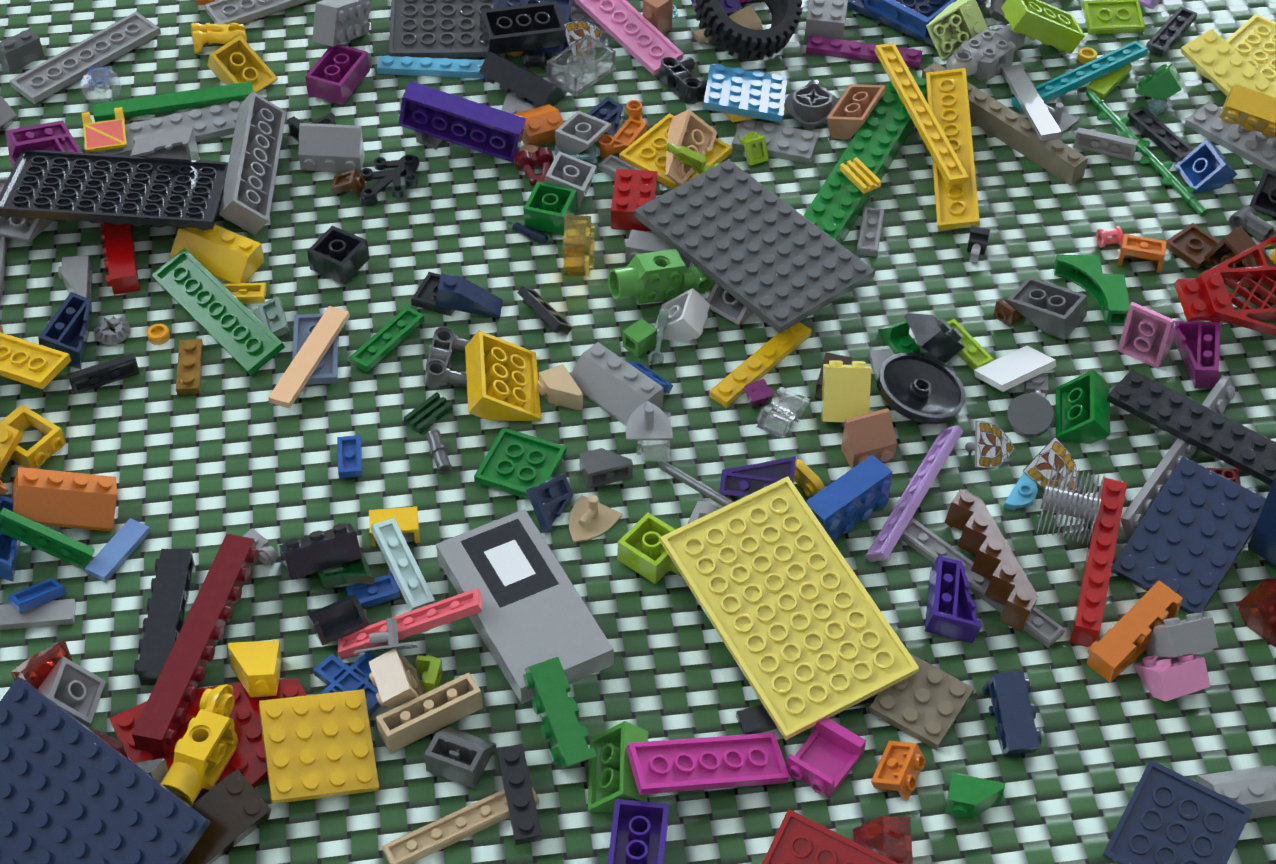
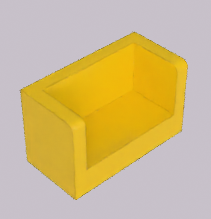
(405, 517)

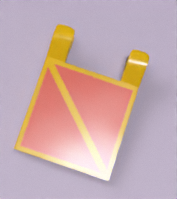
(104, 134)

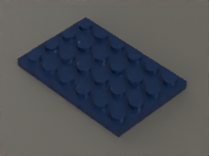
(1190, 535)

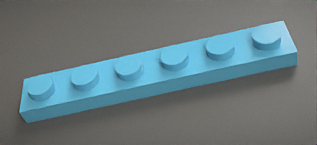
(430, 67)

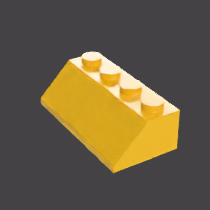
(221, 252)

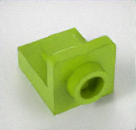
(755, 148)
(431, 669)

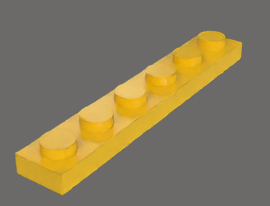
(759, 364)

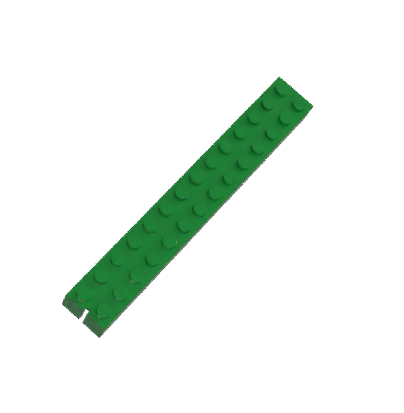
(876, 146)

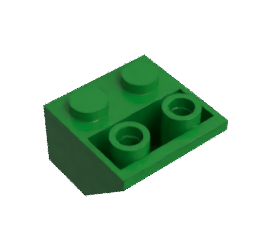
(1160, 85)

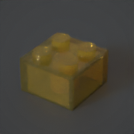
(578, 245)

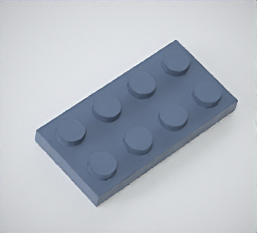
(328, 367)

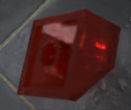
(41, 664)

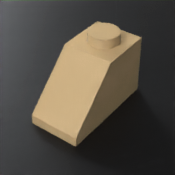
(560, 388)

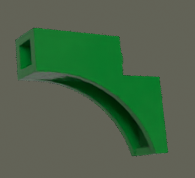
(1106, 289)

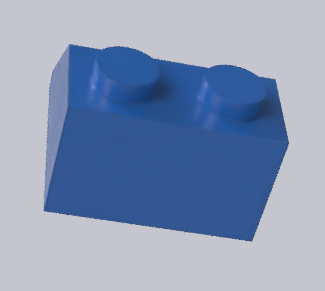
(1205, 168)

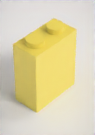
(845, 390)

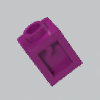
(758, 392)

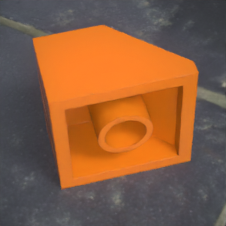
(540, 125)

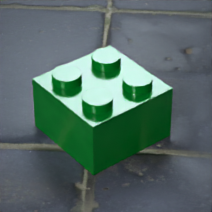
(549, 207)

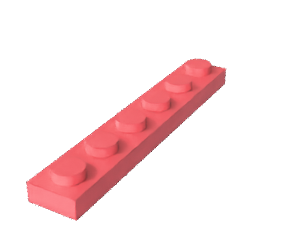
(415, 621)

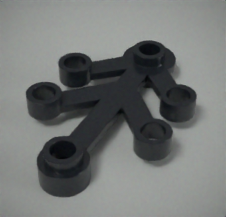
(407, 163)

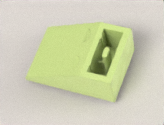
(955, 26)

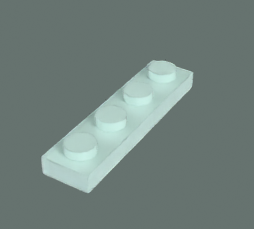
(402, 564)

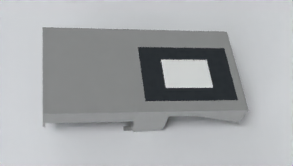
(526, 601)

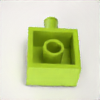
(643, 551)

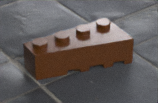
(1232, 245)

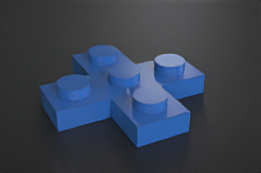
(344, 678)

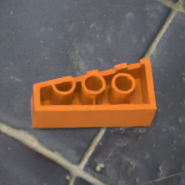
(1132, 633)

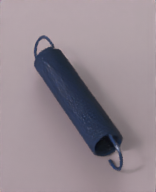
(529, 232)

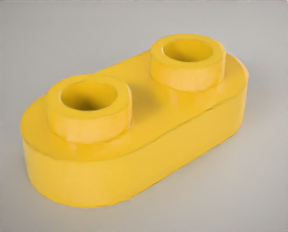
(807, 479)

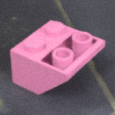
(1173, 677)

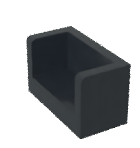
(338, 619)

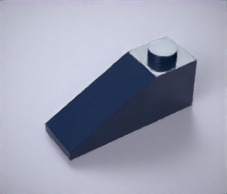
(465, 296)

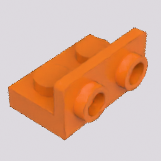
(899, 768)

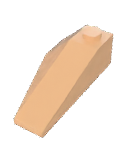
(687, 131)

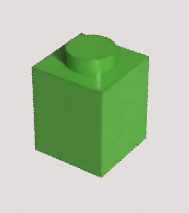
(639, 338)

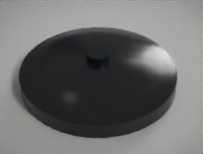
(920, 388)

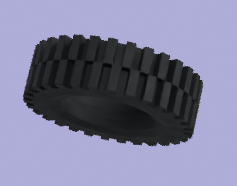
(746, 41)

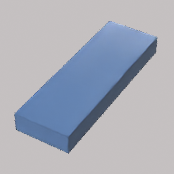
(117, 550)

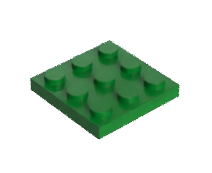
(519, 462)

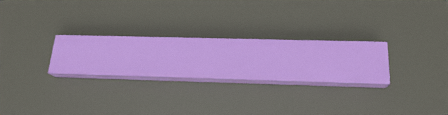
(914, 494)

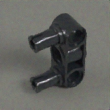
(680, 80)

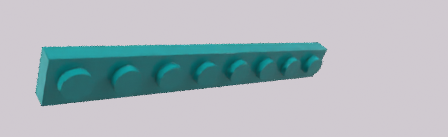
(1088, 72)

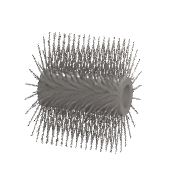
(1071, 504)

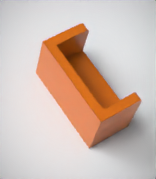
(1142, 248)

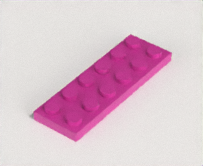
(707, 763)

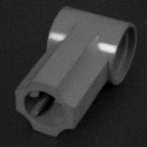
(1248, 220)

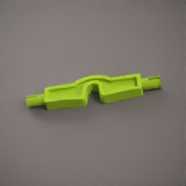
(690, 158)

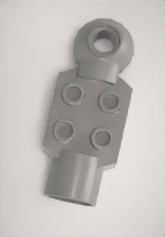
(987, 53)

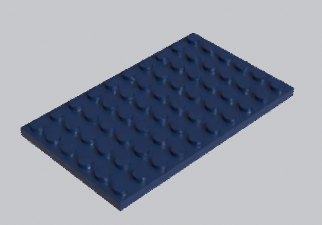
(79, 797)

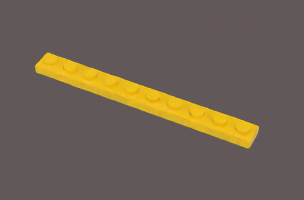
(921, 114)

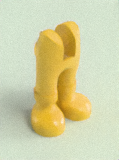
(215, 34)

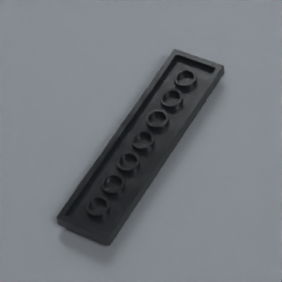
(1196, 425)

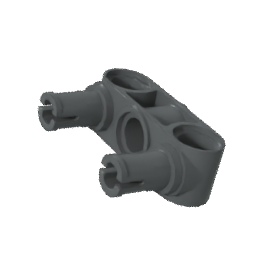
(439, 358)

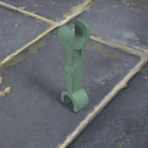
(662, 321)

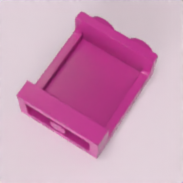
(826, 757)

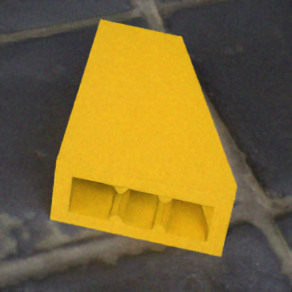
(257, 666)

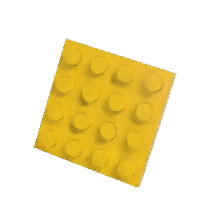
(650, 154)
(318, 746)

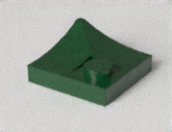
(347, 573)

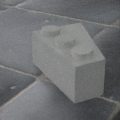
(171, 145)

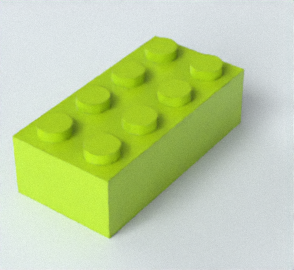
(1043, 23)

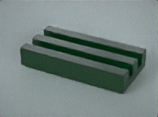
(425, 411)

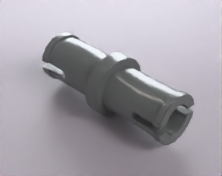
(438, 451)

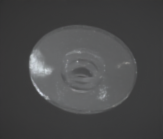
(104, 92)

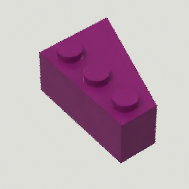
(1199, 350)

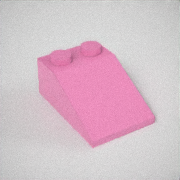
(1146, 335)

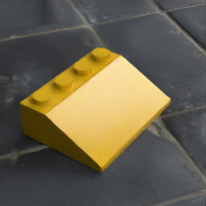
(501, 380)

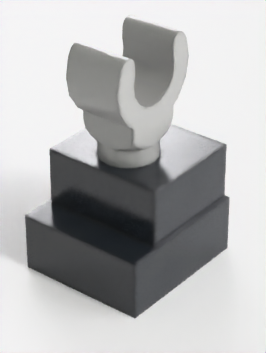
(977, 242)

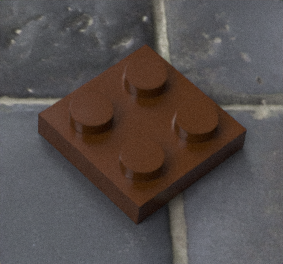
(1192, 245)

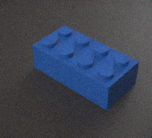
(852, 497)

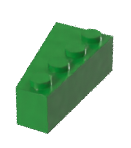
(558, 713)

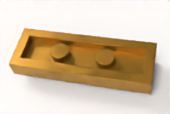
(189, 367)

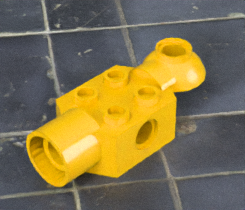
(205, 746)

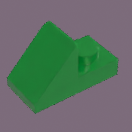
(898, 338)

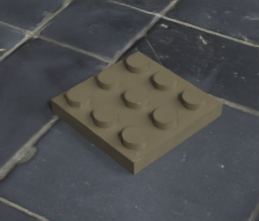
(923, 703)

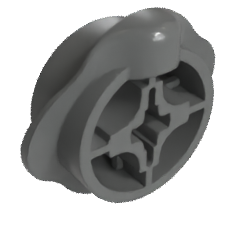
(810, 104)

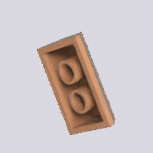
(853, 109)

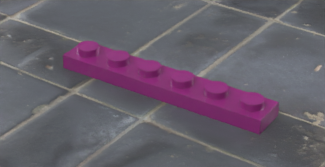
(857, 50)

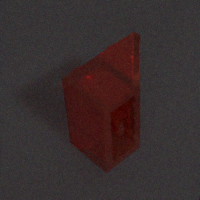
(1259, 610)

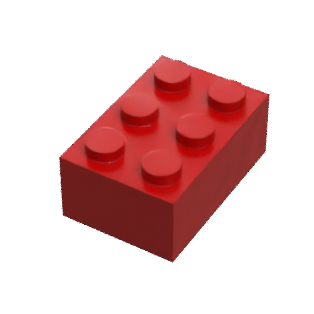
(631, 191)

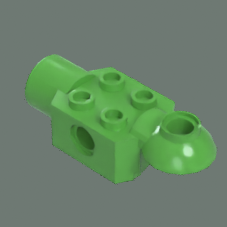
(656, 278)

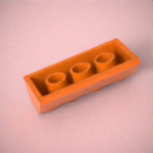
(65, 498)

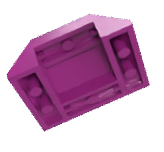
(47, 136)

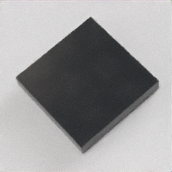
(427, 293)

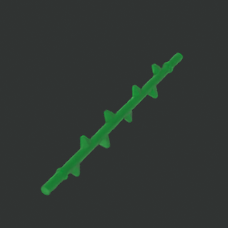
(1148, 157)

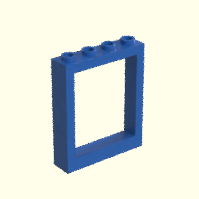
(903, 15)

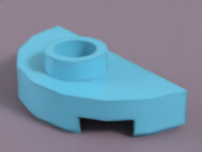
(1022, 494)

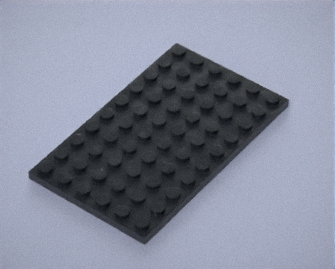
(114, 189)

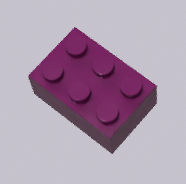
(337, 73)

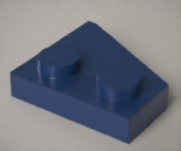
(608, 111)
(549, 500)

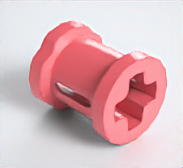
(1103, 240)

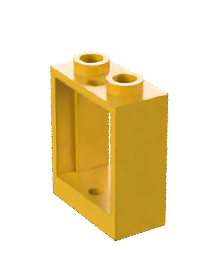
(53, 440)

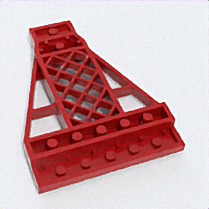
(1209, 300)

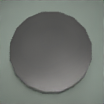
(1030, 415)

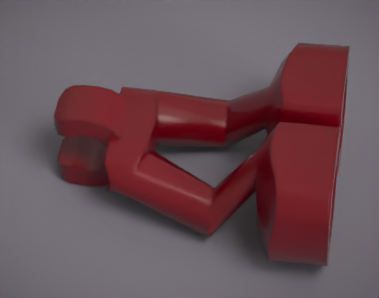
(526, 161)

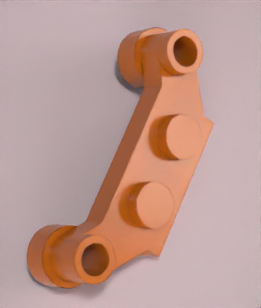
(627, 134)

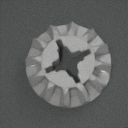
(107, 336)

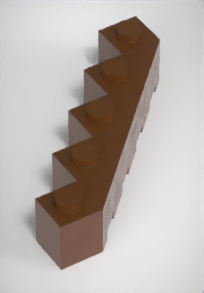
(993, 559)

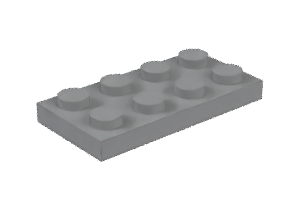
(781, 141)

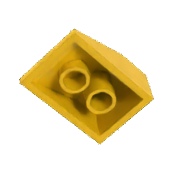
(239, 63)

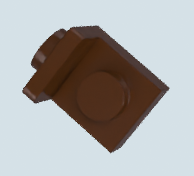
(348, 181)
(1006, 313)

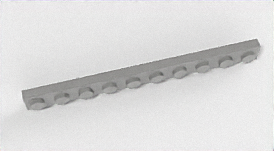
(1216, 400)

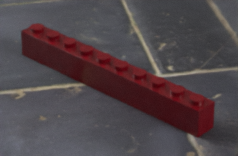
(195, 645)

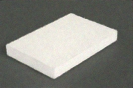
(1015, 368)

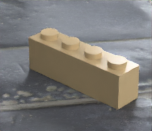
(429, 712)

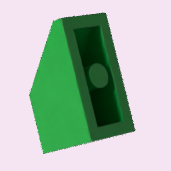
(972, 795)

